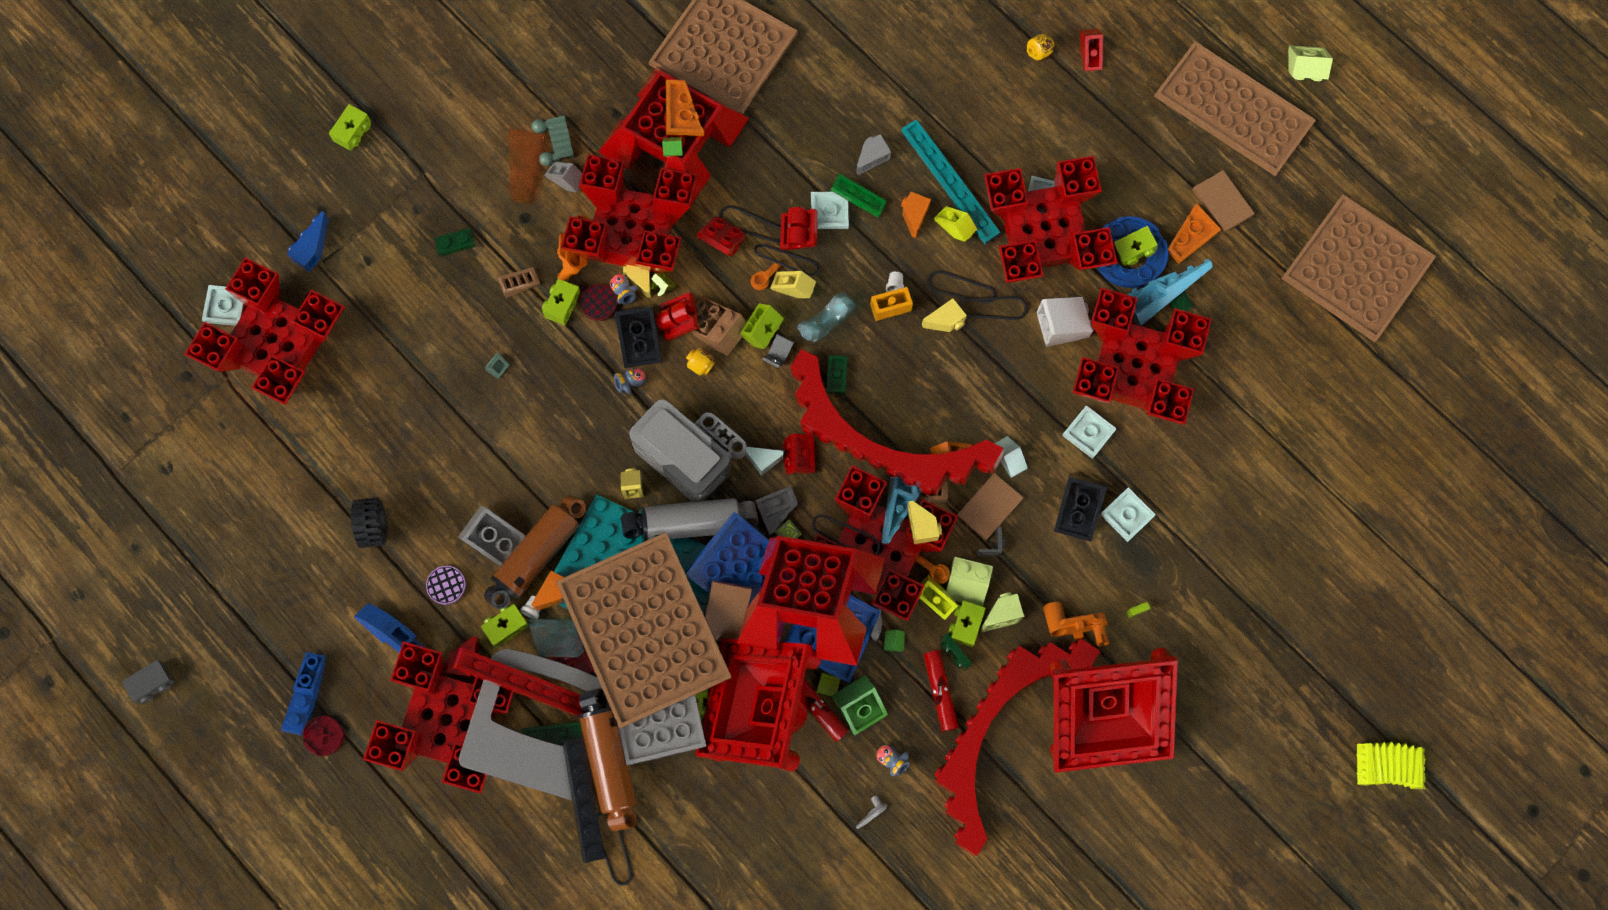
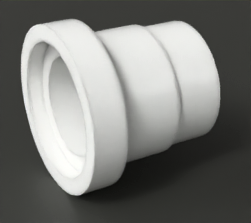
(895, 281)
(528, 611)

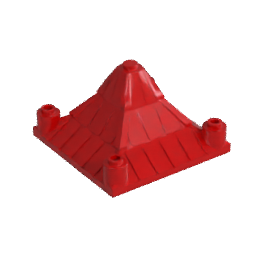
(759, 707)
(1114, 713)

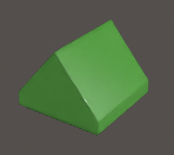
(672, 146)
(894, 640)

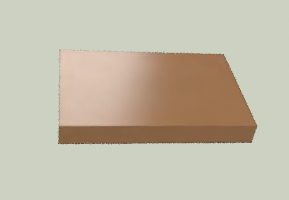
(1223, 201)
(990, 507)
(726, 609)

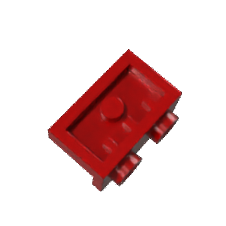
(799, 454)

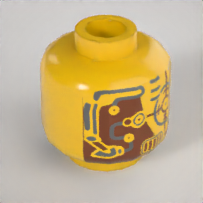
(1040, 47)
(700, 361)

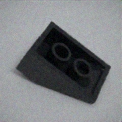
(638, 335)
(1080, 507)

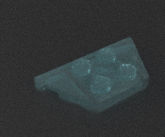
(556, 638)

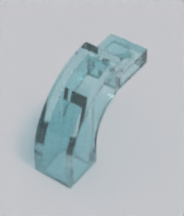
(827, 319)

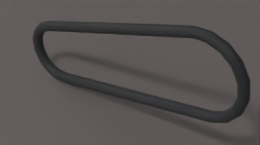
(752, 215)
(788, 253)
(961, 278)
(995, 298)
(843, 524)
(626, 857)

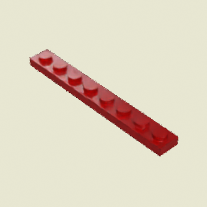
(518, 681)

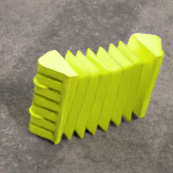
(1390, 764)

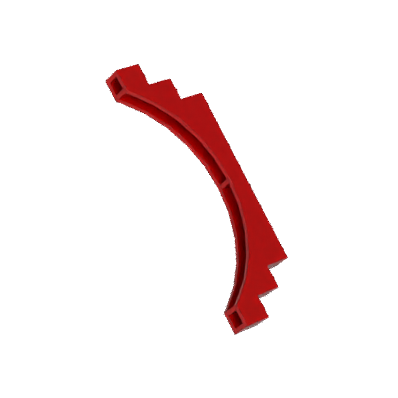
(921, 470)
(960, 769)

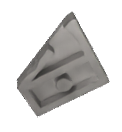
(776, 507)

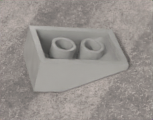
(491, 535)

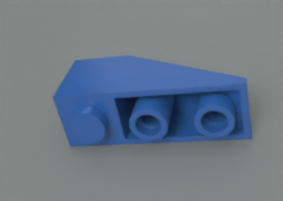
(309, 247)

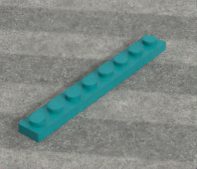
(950, 180)

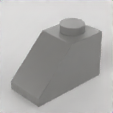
(873, 154)
(565, 175)

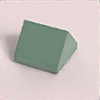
(497, 366)

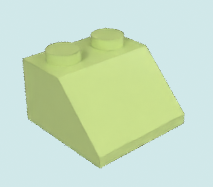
(1309, 62)
(969, 581)
(1003, 613)

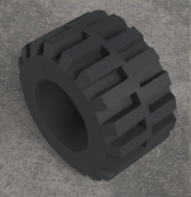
(369, 522)

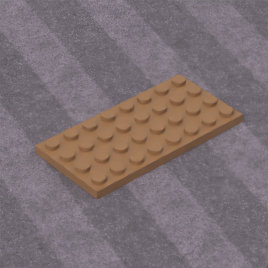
(1235, 108)

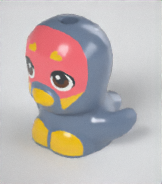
(622, 288)
(632, 378)
(891, 759)

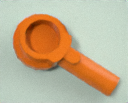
(760, 280)
(939, 573)

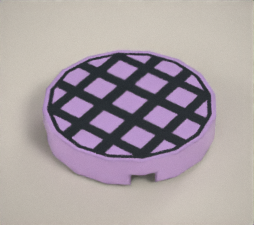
(446, 585)

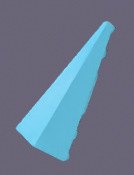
(1164, 290)
(897, 508)

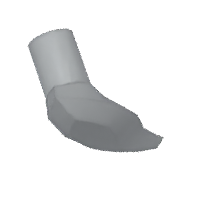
(877, 628)
(879, 808)

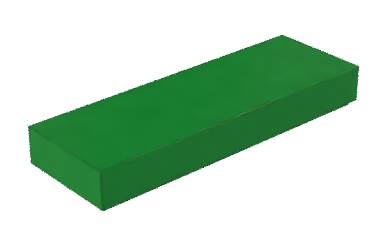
(858, 195)

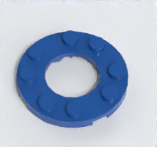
(1150, 270)

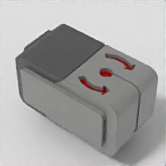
(686, 452)

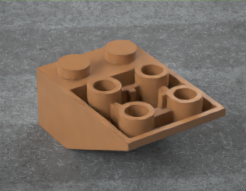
(718, 325)

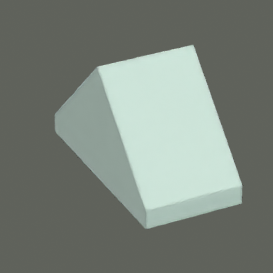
(1013, 458)
(763, 459)

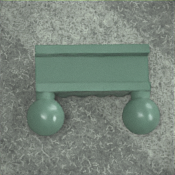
(559, 138)

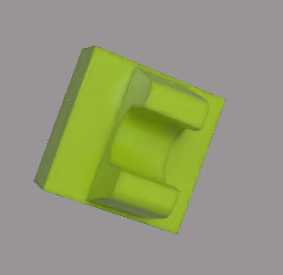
(663, 282)

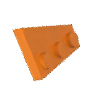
(680, 112)
(1193, 234)

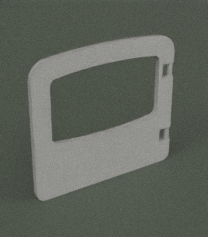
(512, 755)

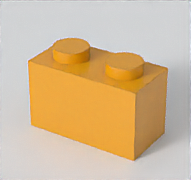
(891, 303)

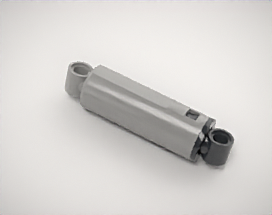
(685, 519)

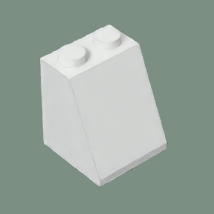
(1064, 320)

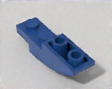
(385, 627)
(305, 693)

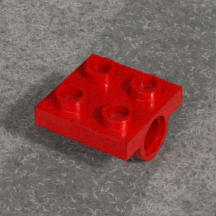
(798, 228)
(722, 236)
(677, 316)

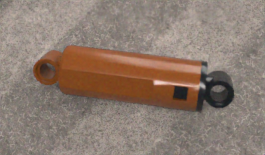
(535, 552)
(607, 760)

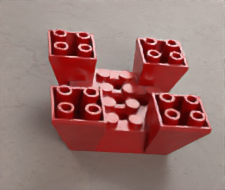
(642, 130)
(629, 224)
(1026, 253)
(265, 312)
(1119, 338)
(860, 501)
(811, 588)
(399, 746)

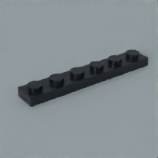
(583, 800)

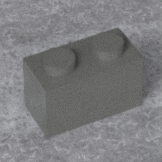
(148, 682)

